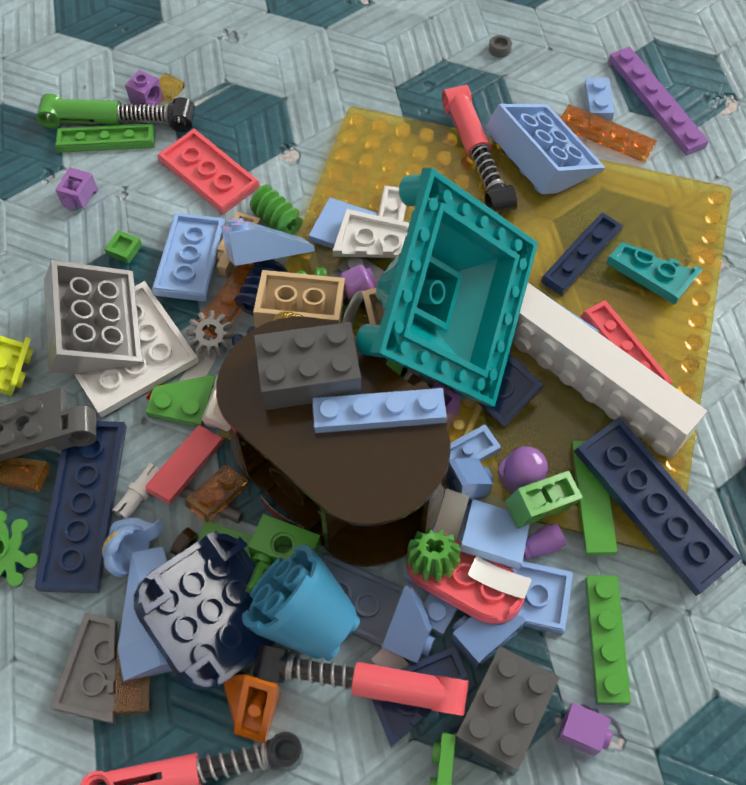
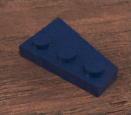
(399, 718)

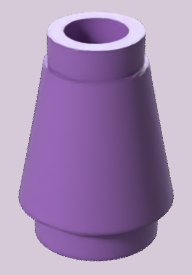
(544, 541)

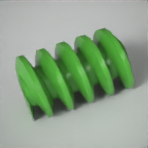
(275, 210)

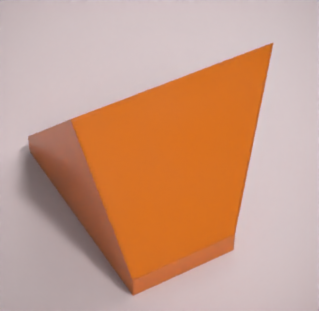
(252, 705)

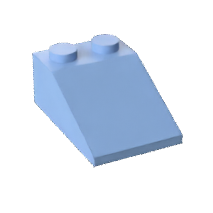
(253, 243)

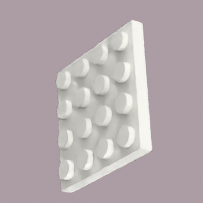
(163, 357)

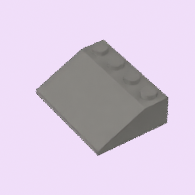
(90, 318)

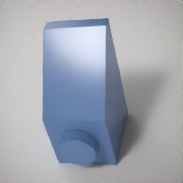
(469, 478)
(409, 627)
(481, 640)

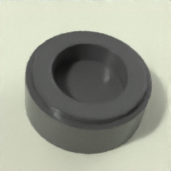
(500, 46)

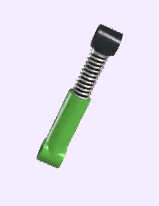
(57, 111)

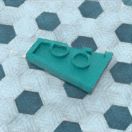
(658, 275)

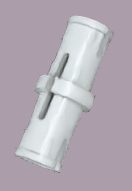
(136, 493)

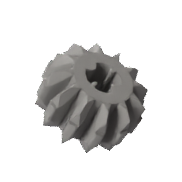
(201, 337)

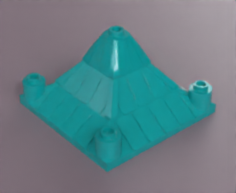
(452, 290)

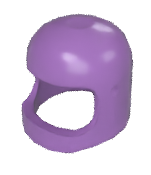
(522, 467)

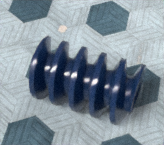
(248, 292)

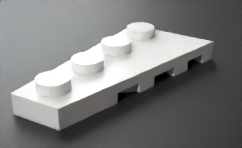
(369, 236)

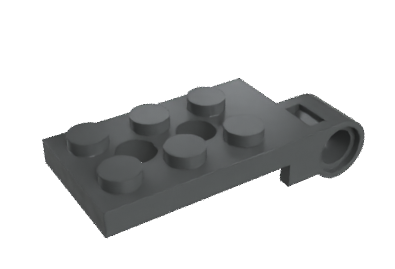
(47, 424)

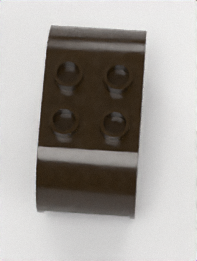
(351, 487)

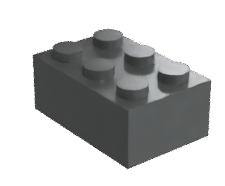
(307, 365)
(506, 710)

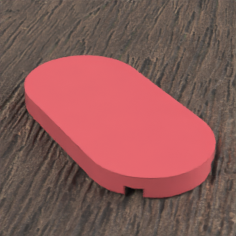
(471, 595)

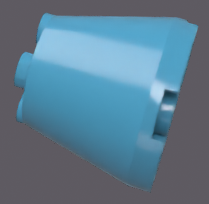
(301, 606)

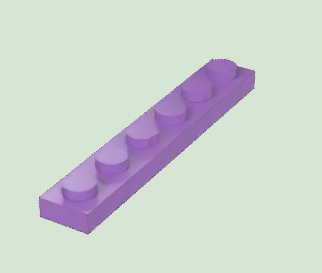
(658, 101)

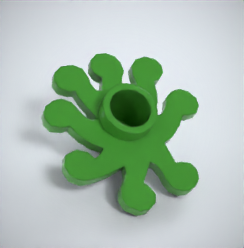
(10, 550)

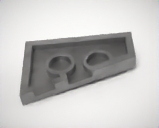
(89, 674)

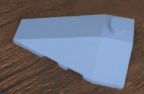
(136, 649)

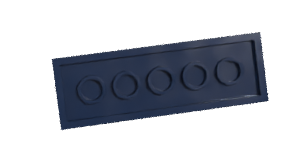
(658, 506)
(81, 513)

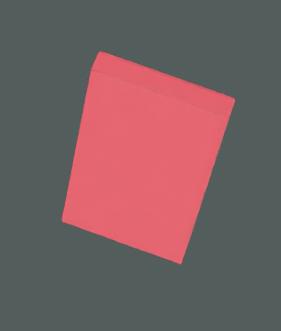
(208, 171)

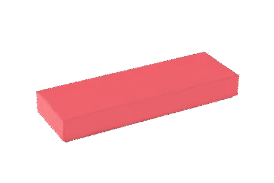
(184, 465)

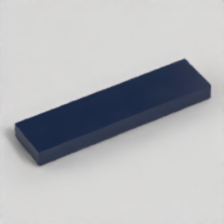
(581, 254)

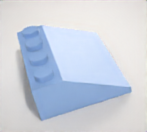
(542, 146)

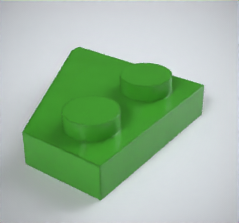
(181, 401)

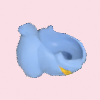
(127, 537)

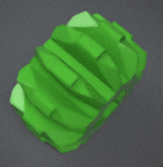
(433, 554)

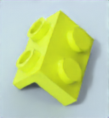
(12, 356)

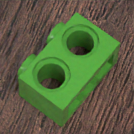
(543, 499)

